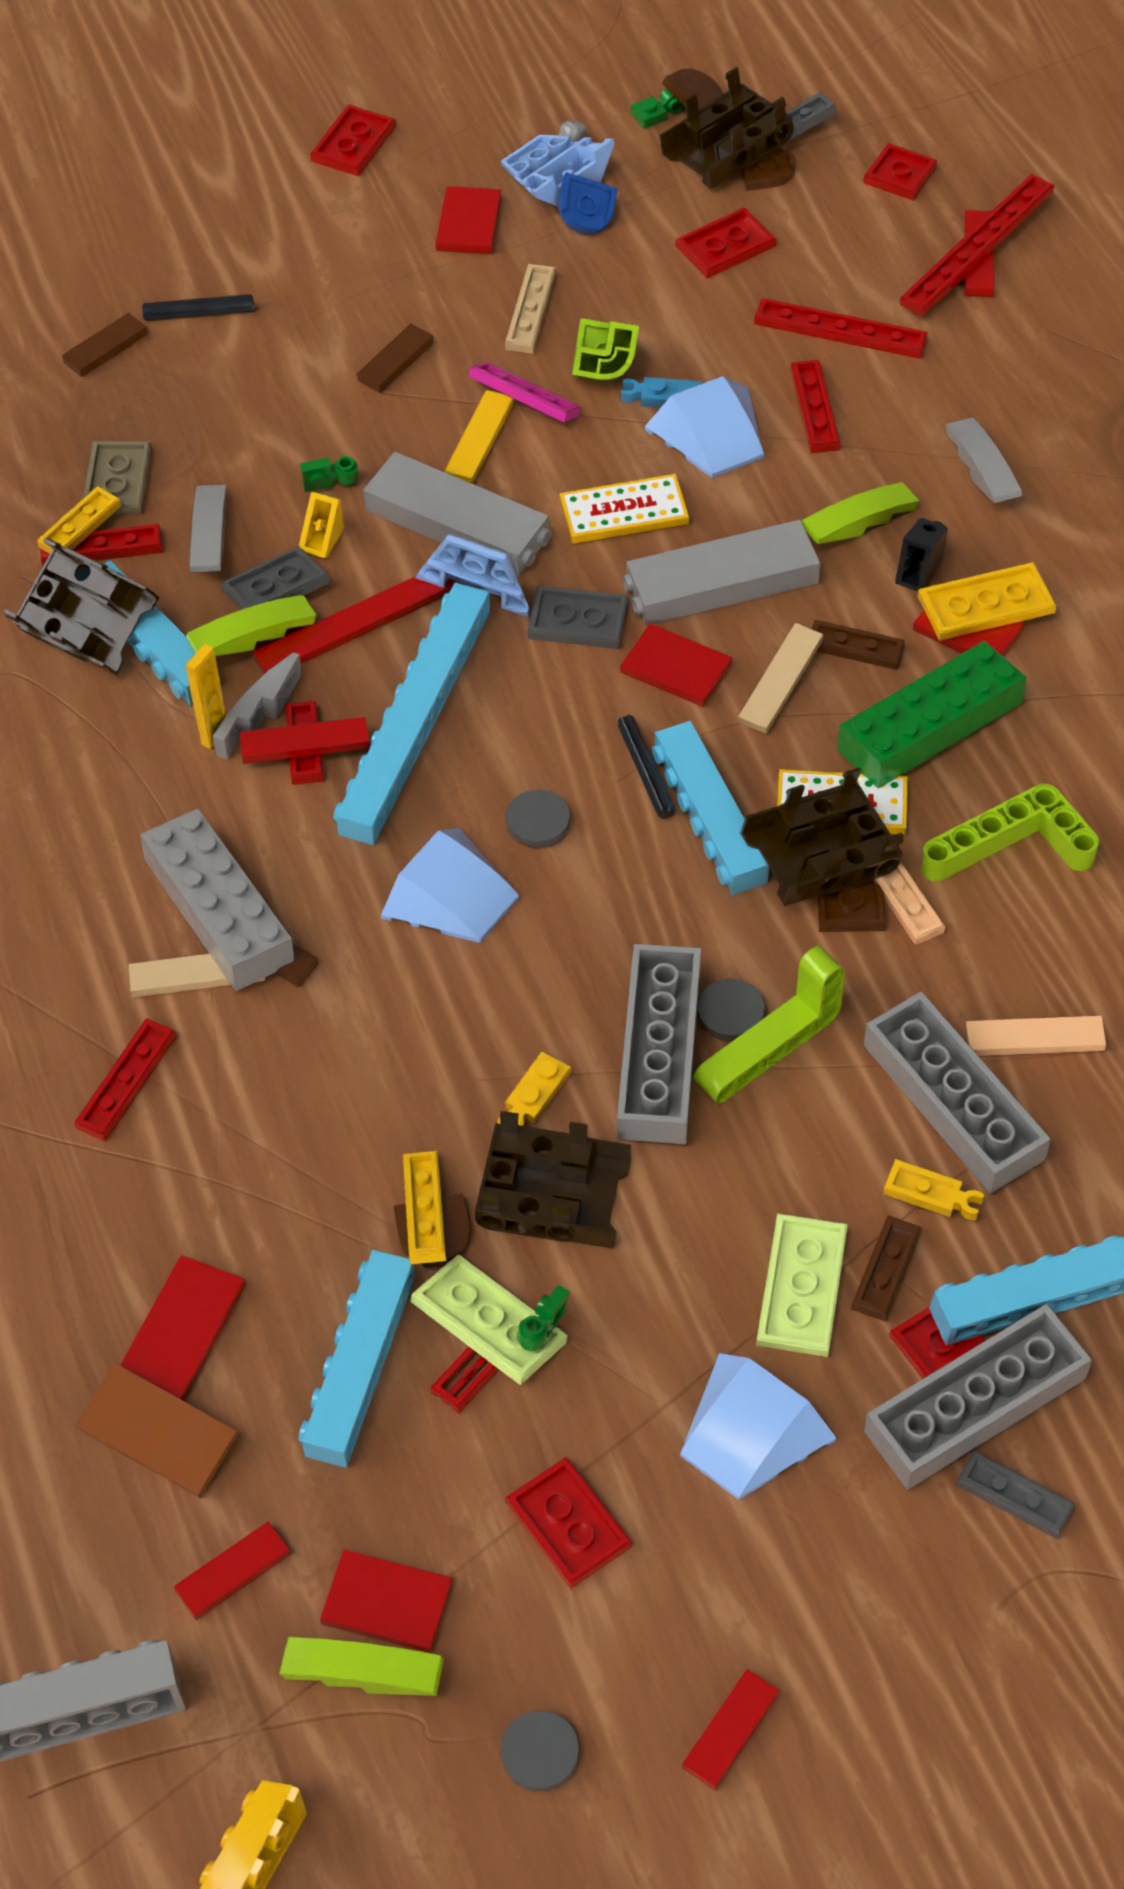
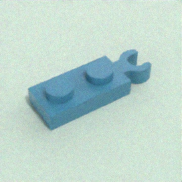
(654, 391)

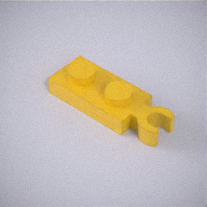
(537, 1088)
(930, 1190)

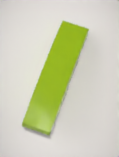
(853, 515)
(243, 628)
(362, 1665)

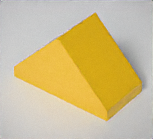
(321, 525)

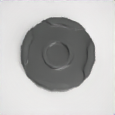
(538, 818)
(730, 1008)
(540, 1751)

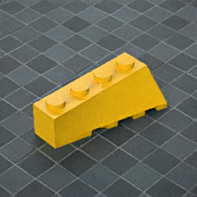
(258, 1839)

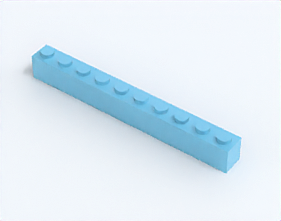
(412, 714)

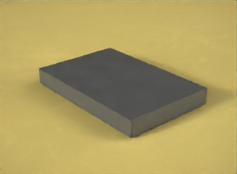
(278, 578)
(578, 617)

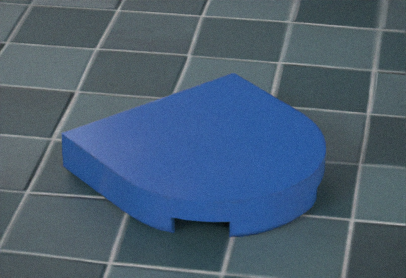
(586, 204)

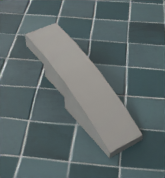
(984, 459)
(208, 528)
(260, 700)

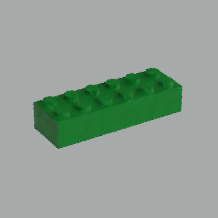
(931, 714)

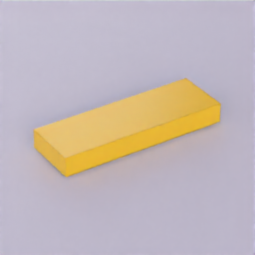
(81, 520)

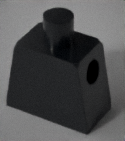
(924, 542)

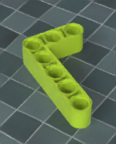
(1032, 811)
(779, 1033)

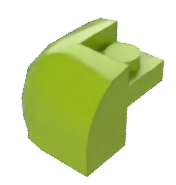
(604, 349)

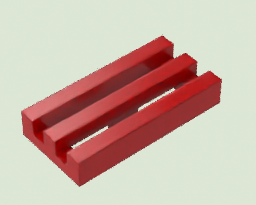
(471, 1391)

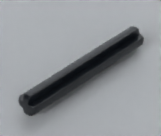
(198, 307)
(646, 766)

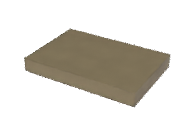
(120, 470)

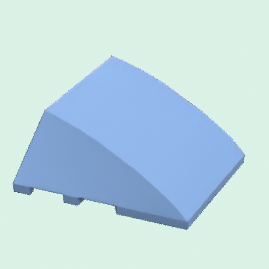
(548, 157)
(711, 426)
(476, 567)
(451, 889)
(750, 1427)

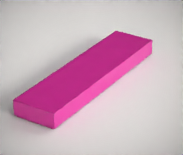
(525, 391)

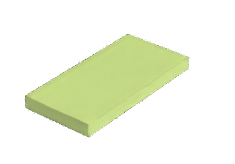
(802, 1285)
(484, 1317)

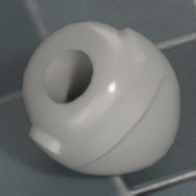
(573, 129)

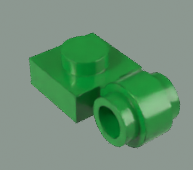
(651, 111)
(320, 473)
(550, 1310)

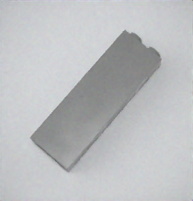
(444, 505)
(721, 572)

